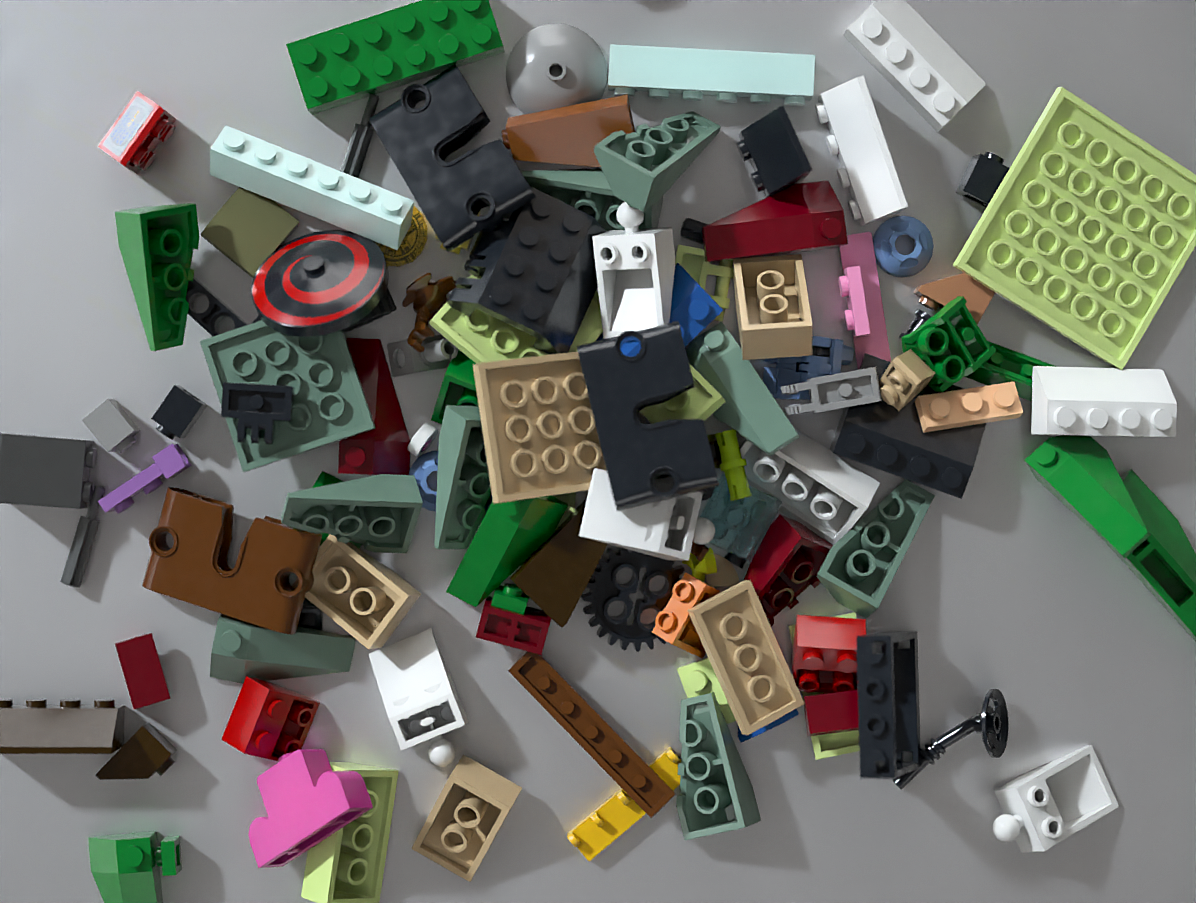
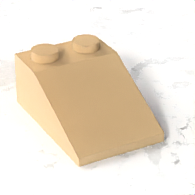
(359, 592)
(466, 817)

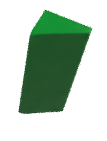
(1006, 367)

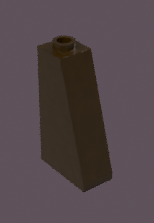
(560, 569)

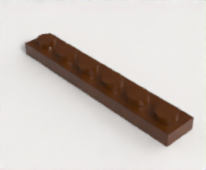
(592, 733)

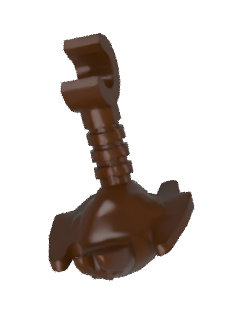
(427, 300)

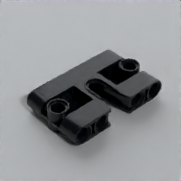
(457, 189)
(638, 451)

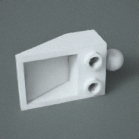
(634, 288)
(655, 529)
(418, 687)
(1053, 801)

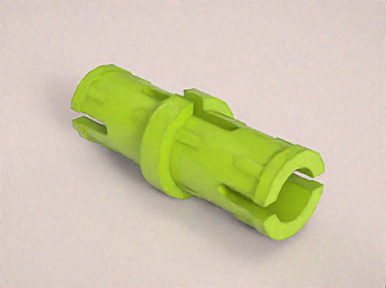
(733, 465)

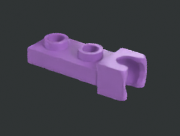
(167, 463)

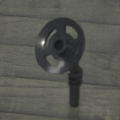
(990, 723)

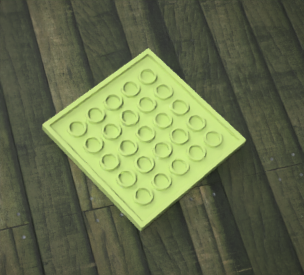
(1086, 229)

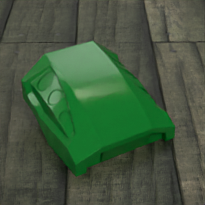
(949, 344)

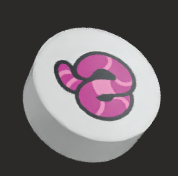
(422, 440)

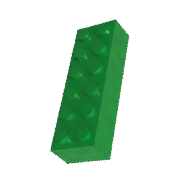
(392, 50)

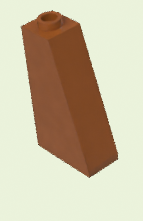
(568, 132)

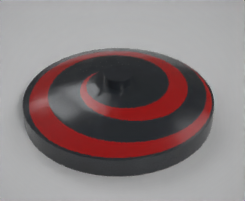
(319, 283)

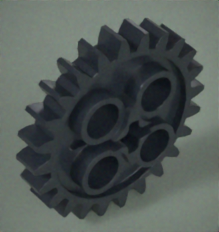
(605, 590)

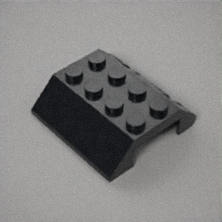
(534, 272)

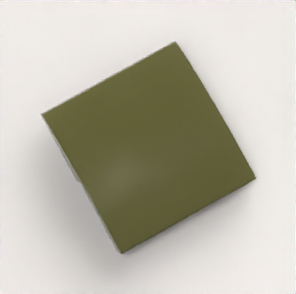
(249, 229)

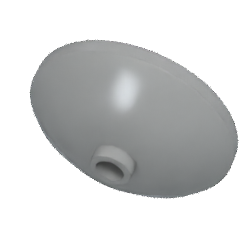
(550, 45)

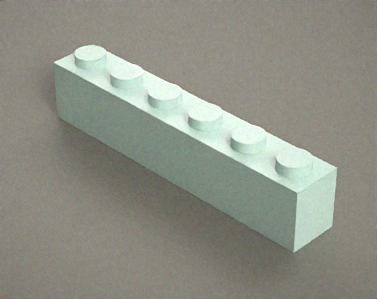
(711, 73)
(311, 187)

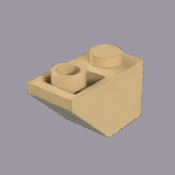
(904, 379)

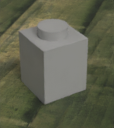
(112, 426)

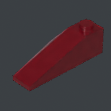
(787, 222)
(386, 446)
(786, 565)

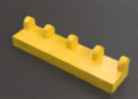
(619, 811)

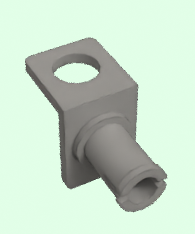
(435, 356)

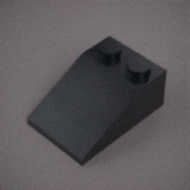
(773, 153)

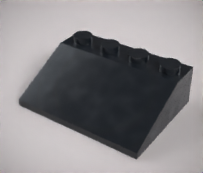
(896, 443)

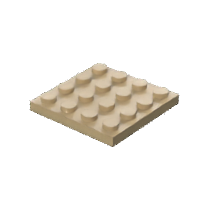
(537, 426)

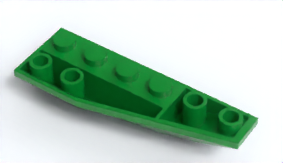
(1165, 558)

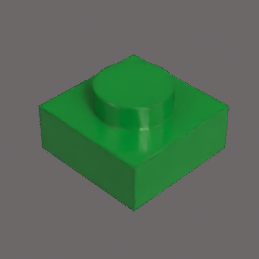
(510, 598)
(169, 855)

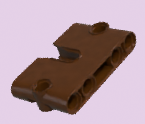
(199, 570)

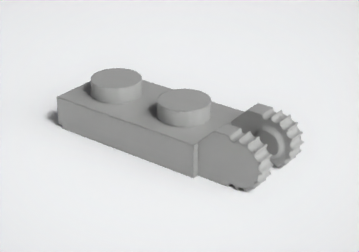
(836, 391)

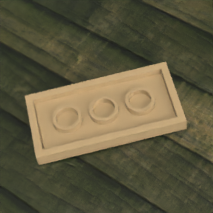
(746, 657)

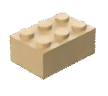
(772, 307)

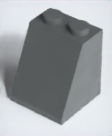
(46, 470)

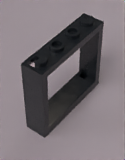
(888, 704)

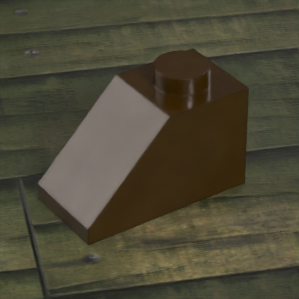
(140, 756)

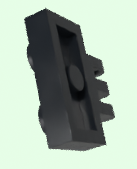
(257, 408)

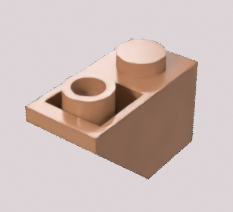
(943, 291)

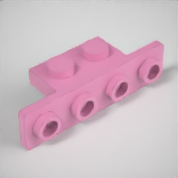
(864, 298)

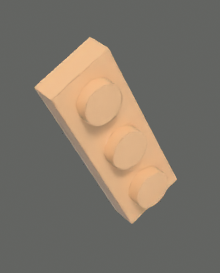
(968, 406)

